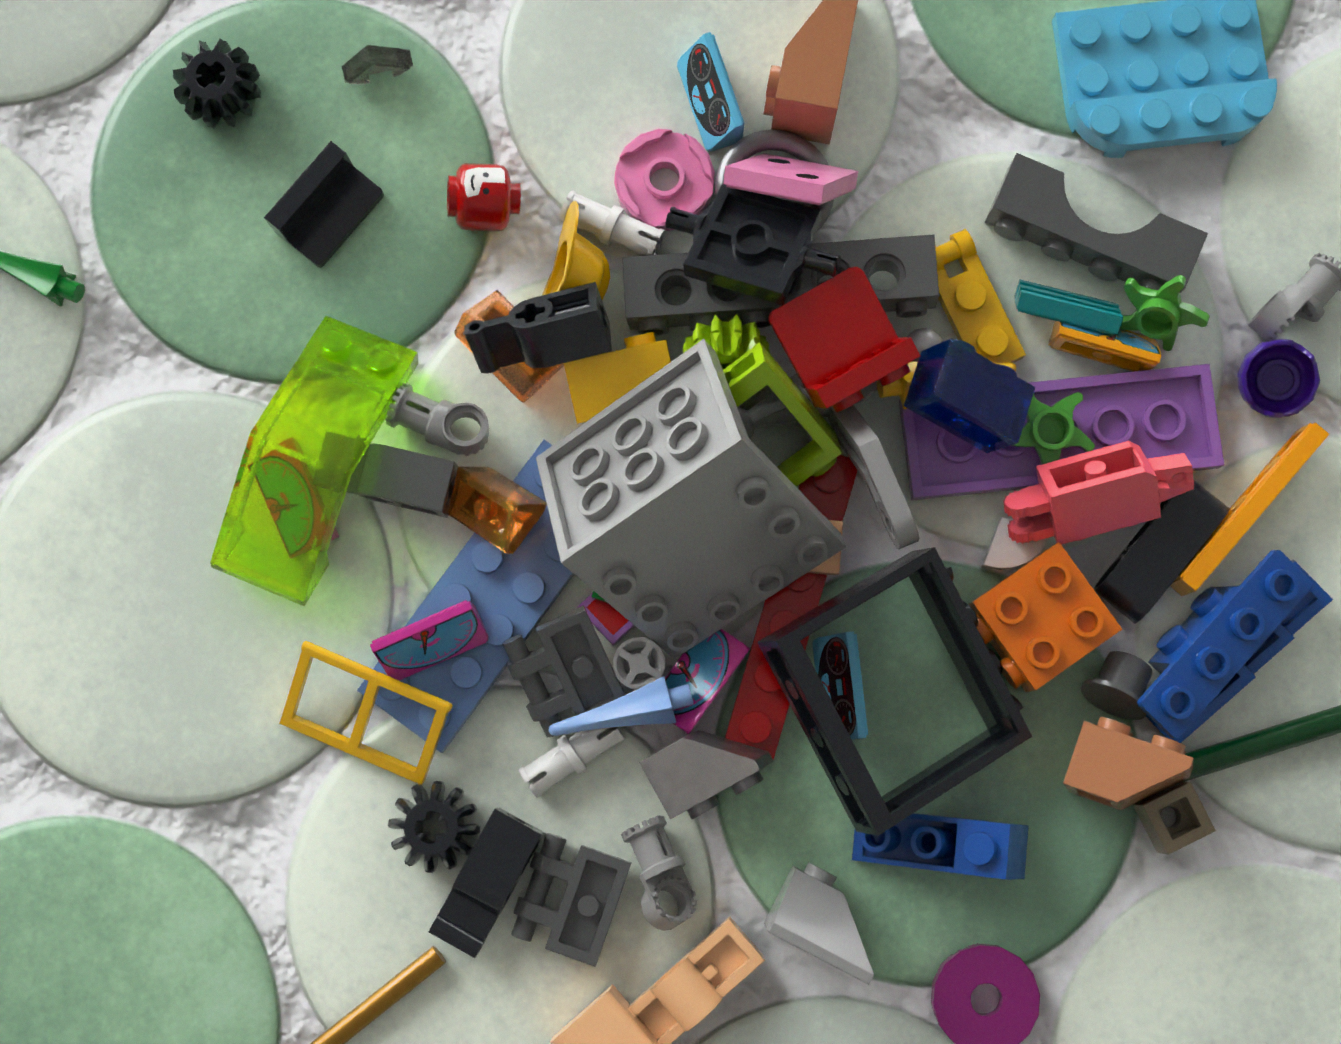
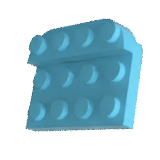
(1163, 73)

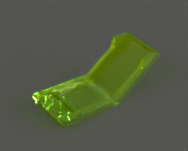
(305, 457)

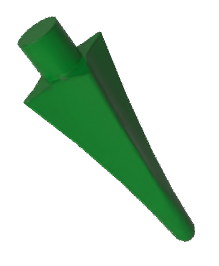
(43, 277)

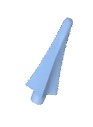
(644, 706)

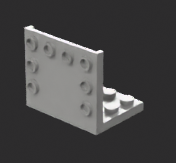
(678, 508)

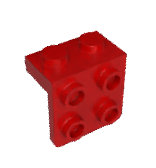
(841, 340)

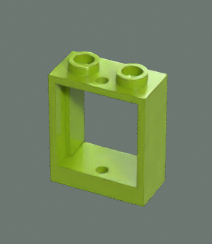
(754, 372)

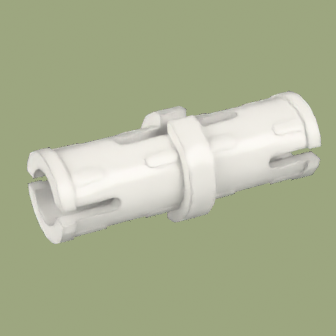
(614, 226)
(568, 757)

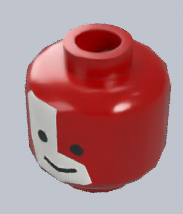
(482, 197)

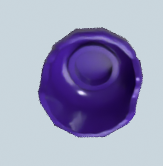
(1278, 378)

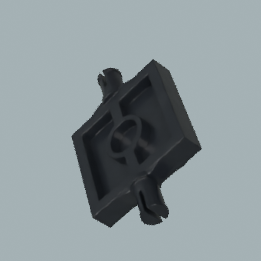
(752, 243)

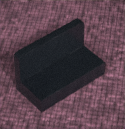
(324, 205)

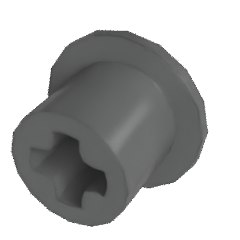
(1119, 685)

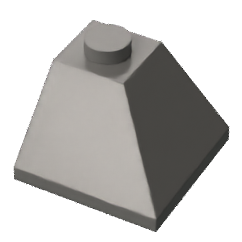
(819, 921)

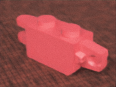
(1096, 493)

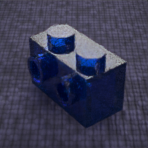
(969, 395)

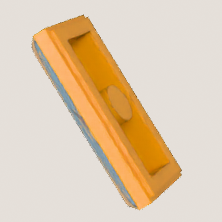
(1122, 350)

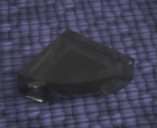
(375, 60)

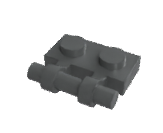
(579, 663)
(587, 903)

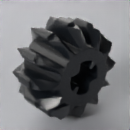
(226, 67)
(425, 810)

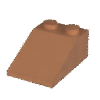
(808, 85)

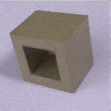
(1190, 823)

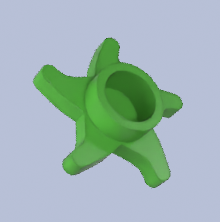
(1161, 311)
(1053, 428)

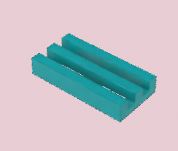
(1068, 307)

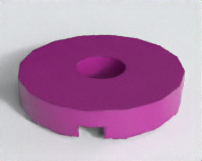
(978, 965)

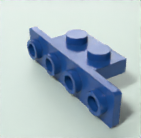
(1218, 640)

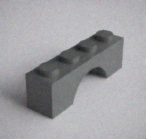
(1036, 209)

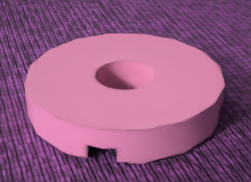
(657, 151)

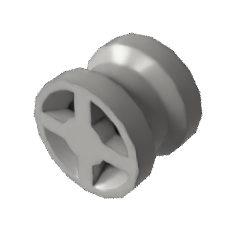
(633, 659)

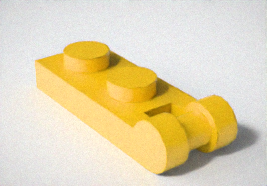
(973, 303)

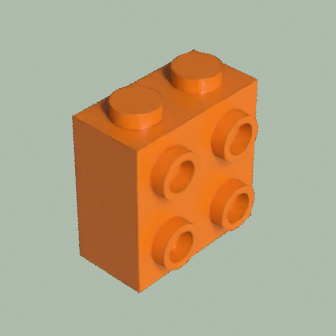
(1043, 619)

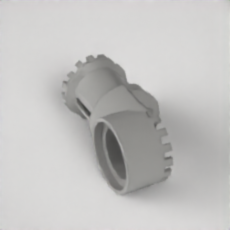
(1303, 299)
(436, 419)
(660, 872)

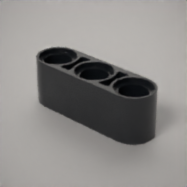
(1160, 552)

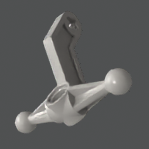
(860, 446)

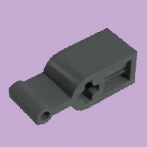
(405, 479)

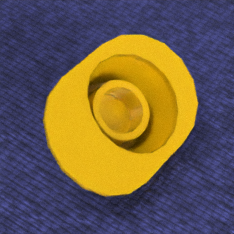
(577, 259)

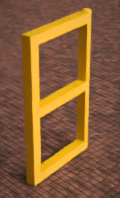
(354, 744)

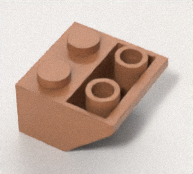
(1121, 769)

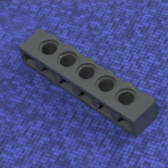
(651, 276)

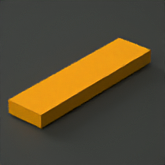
(1250, 506)

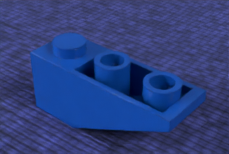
(949, 846)

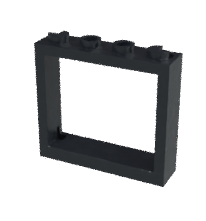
(825, 730)

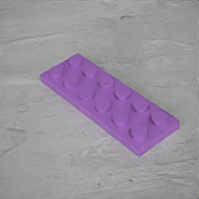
(1157, 409)

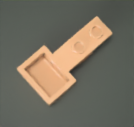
(675, 1000)

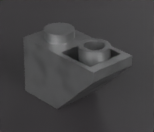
(698, 768)

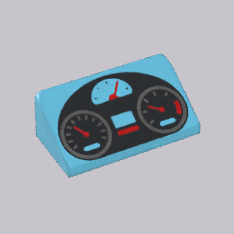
(711, 94)
(840, 673)

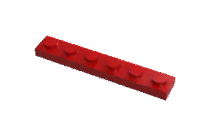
(760, 702)

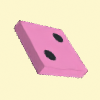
(790, 178)

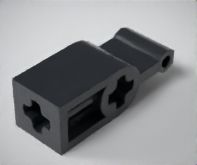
(543, 331)
(486, 881)

